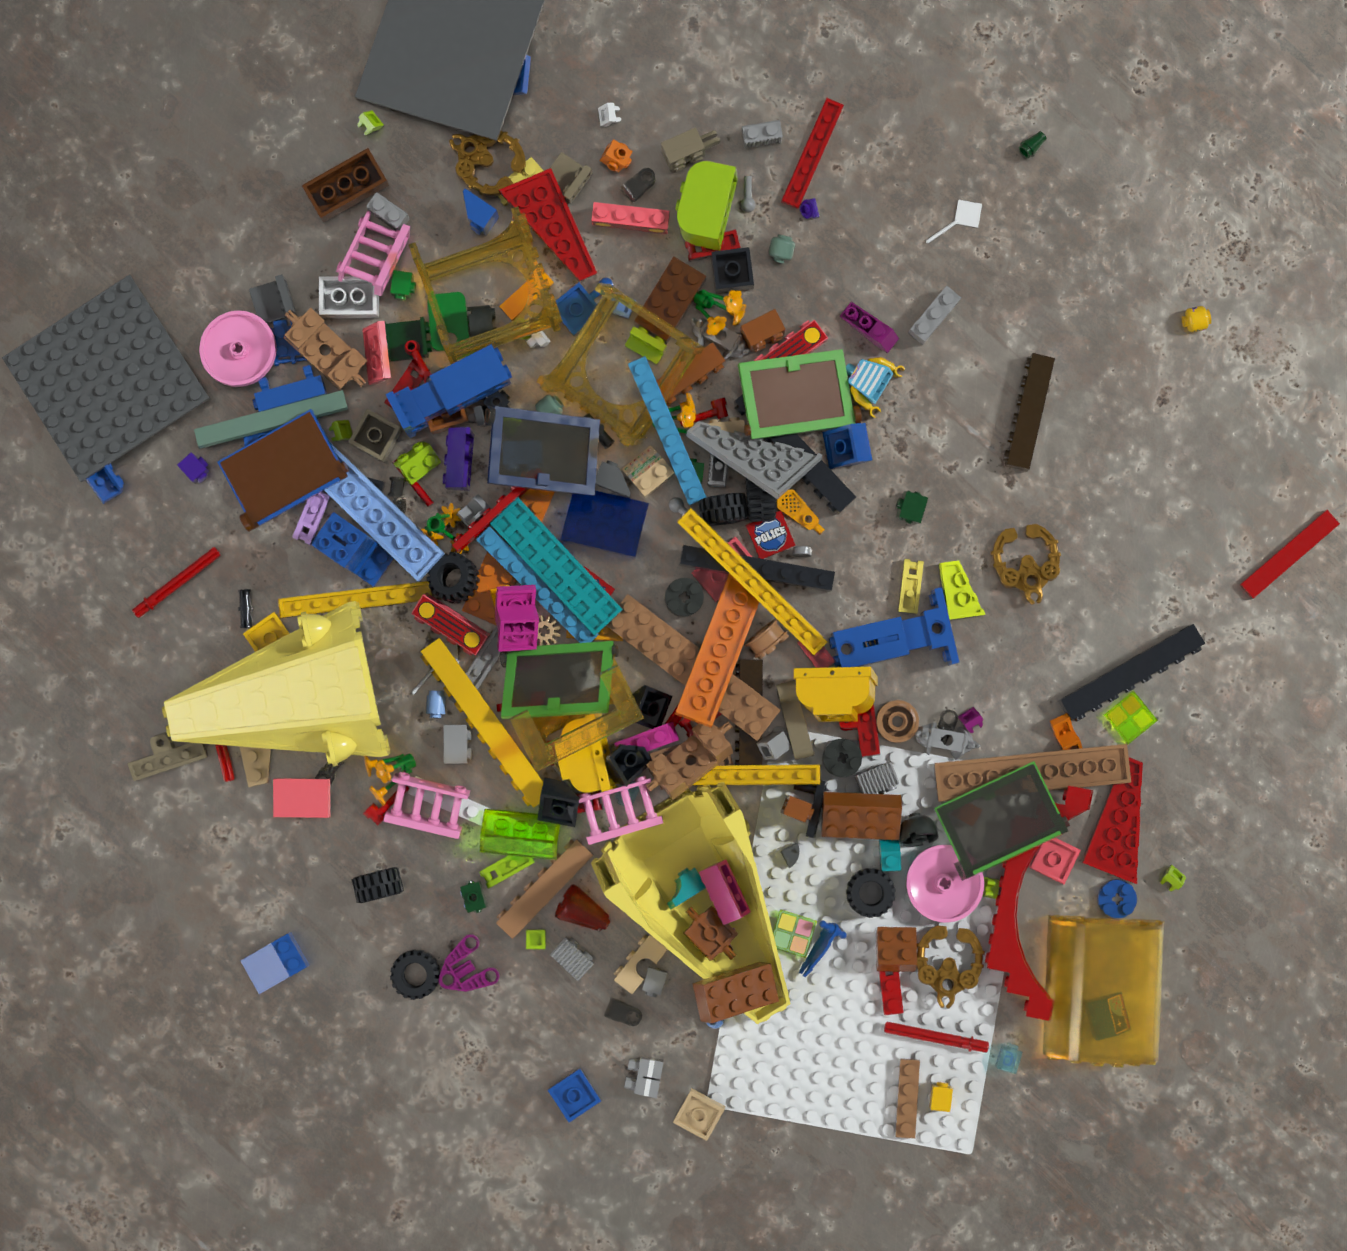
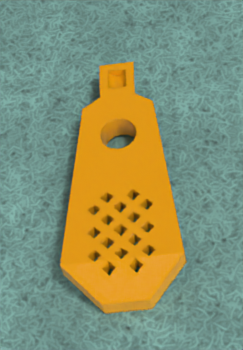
(801, 512)

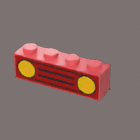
(630, 217)
(799, 343)
(451, 624)

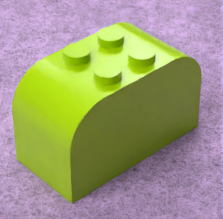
(706, 203)

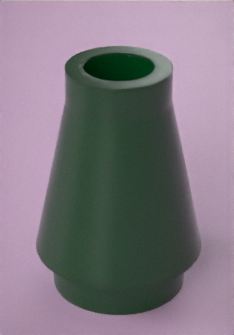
(1030, 146)

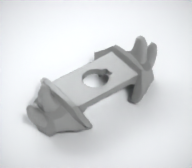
(733, 342)
(930, 737)

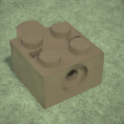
(687, 148)

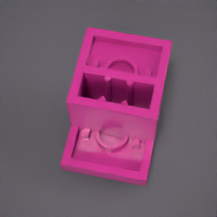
(516, 618)

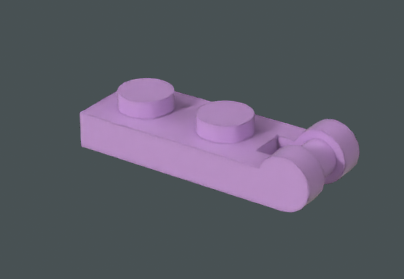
(311, 517)

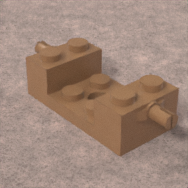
(311, 333)
(705, 745)

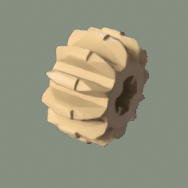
(547, 637)

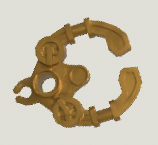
(481, 156)
(1028, 567)
(948, 970)

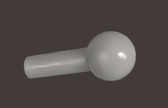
(747, 203)
(677, 505)

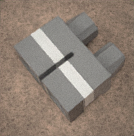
(648, 1068)

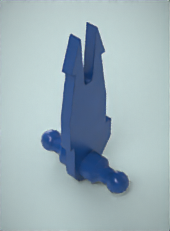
(821, 946)

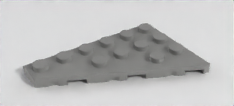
(766, 464)

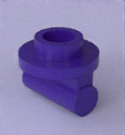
(809, 209)

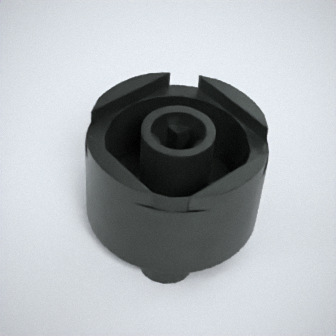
(480, 319)
(692, 590)
(836, 767)

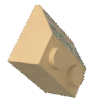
(648, 471)

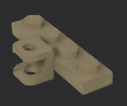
(166, 757)

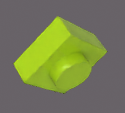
(535, 938)

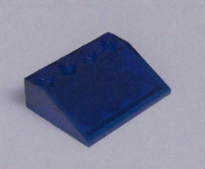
(605, 523)

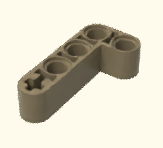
(794, 720)

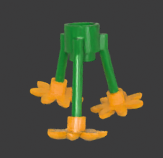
(436, 525)

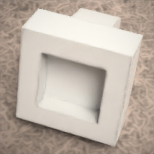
(607, 114)
(538, 339)

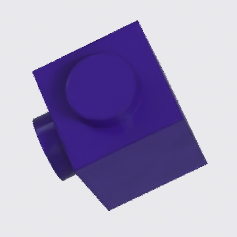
(194, 468)

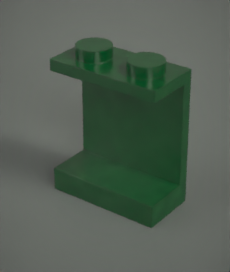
(401, 332)

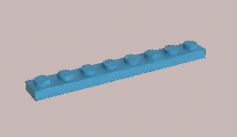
(667, 430)
(526, 576)

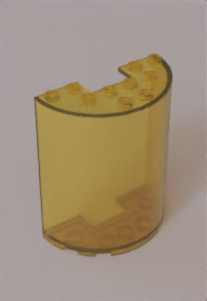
(1104, 990)

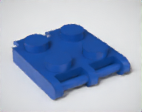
(284, 349)

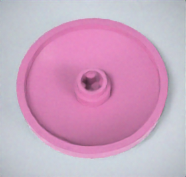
(238, 348)
(937, 887)

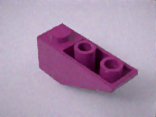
(870, 327)

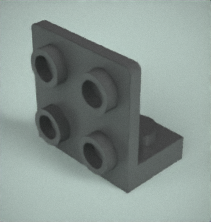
(272, 300)

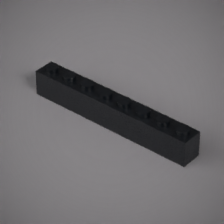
(820, 477)
(768, 569)
(1131, 672)

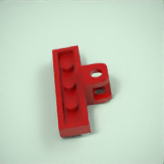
(867, 732)

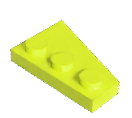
(958, 594)

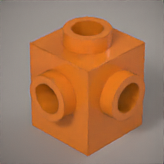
(616, 156)

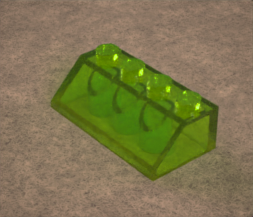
(518, 835)

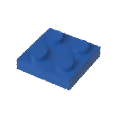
(574, 1095)

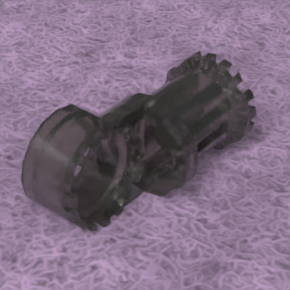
(396, 492)
(943, 725)
(327, 772)

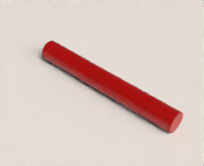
(419, 490)

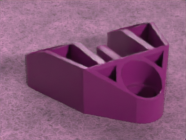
(475, 981)

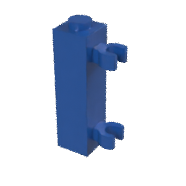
(289, 393)

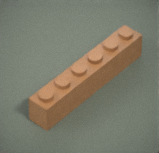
(544, 889)

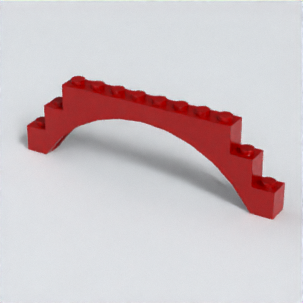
(1006, 949)

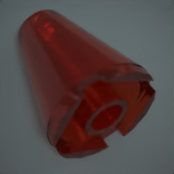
(581, 910)

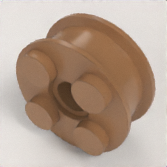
(766, 639)
(909, 718)

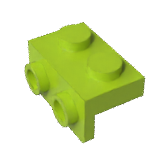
(646, 345)
(417, 461)

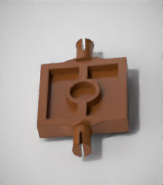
(710, 934)

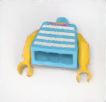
(870, 379)

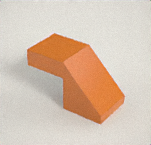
(1065, 733)

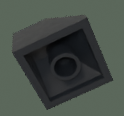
(652, 705)
(558, 803)

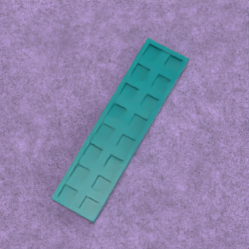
(556, 566)

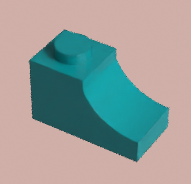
(687, 885)

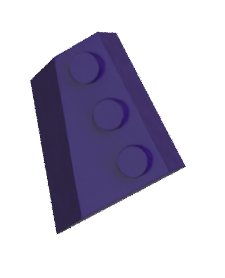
(458, 459)

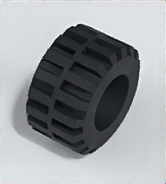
(759, 503)
(723, 509)
(466, 583)
(377, 885)
(885, 901)
(398, 978)

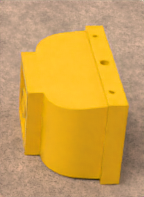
(838, 695)
(588, 766)

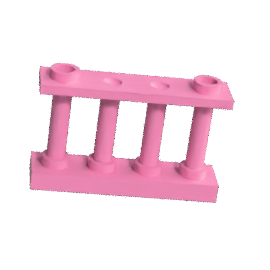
(386, 266)
(414, 819)
(633, 823)

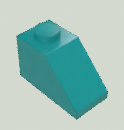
(889, 855)

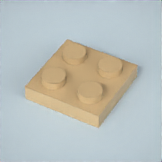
(699, 1114)

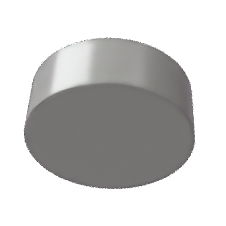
(802, 551)

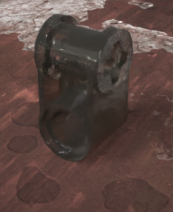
(636, 187)
(619, 1010)

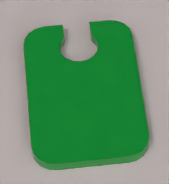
(454, 315)

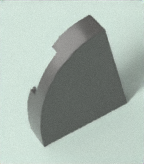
(791, 854)

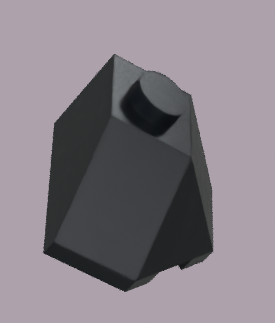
(627, 763)

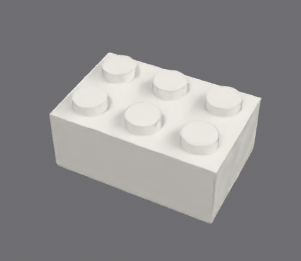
(347, 298)

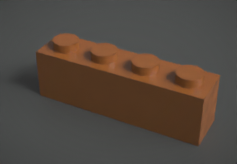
(702, 365)
(797, 808)

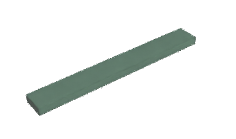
(268, 419)

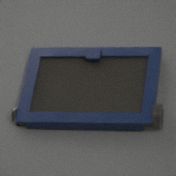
(543, 450)

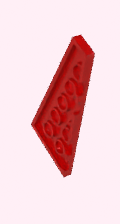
(551, 220)
(1118, 829)

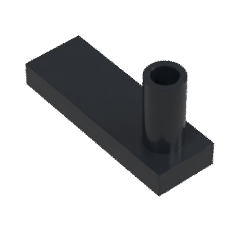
(818, 791)

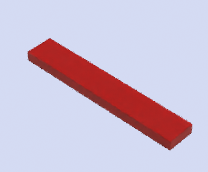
(812, 153)
(1289, 554)

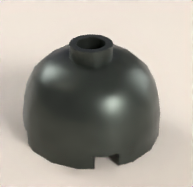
(917, 829)

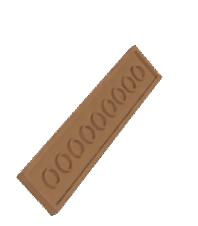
(677, 657)
(1058, 769)

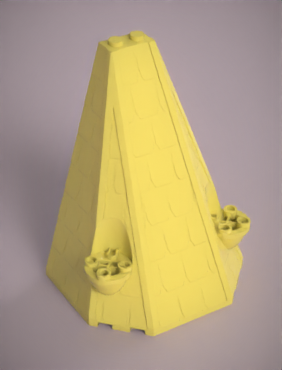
(291, 695)
(696, 833)

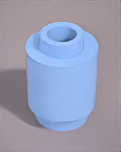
(435, 704)

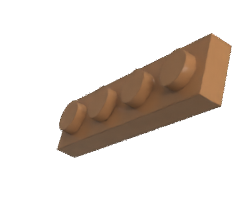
(907, 1098)

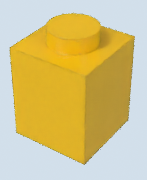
(941, 1097)

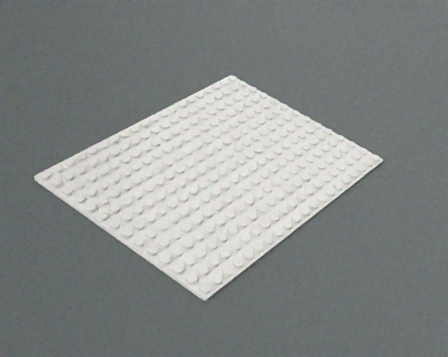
(828, 1050)

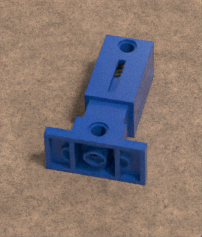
(450, 389)
(352, 549)
(897, 637)

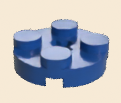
(1109, 907)

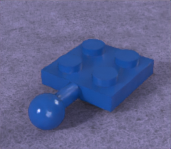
(577, 306)

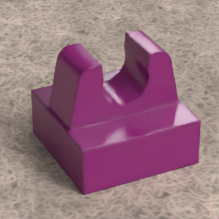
(970, 719)

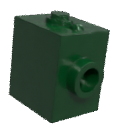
(911, 507)
(473, 888)

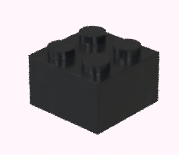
(732, 270)

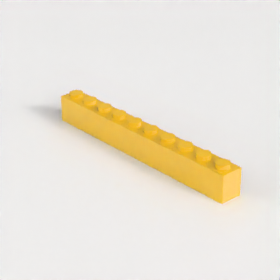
(484, 720)

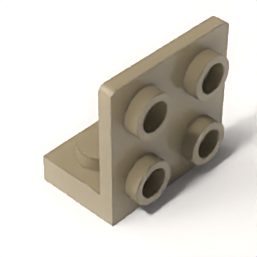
(570, 176)

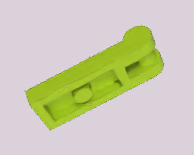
(505, 868)

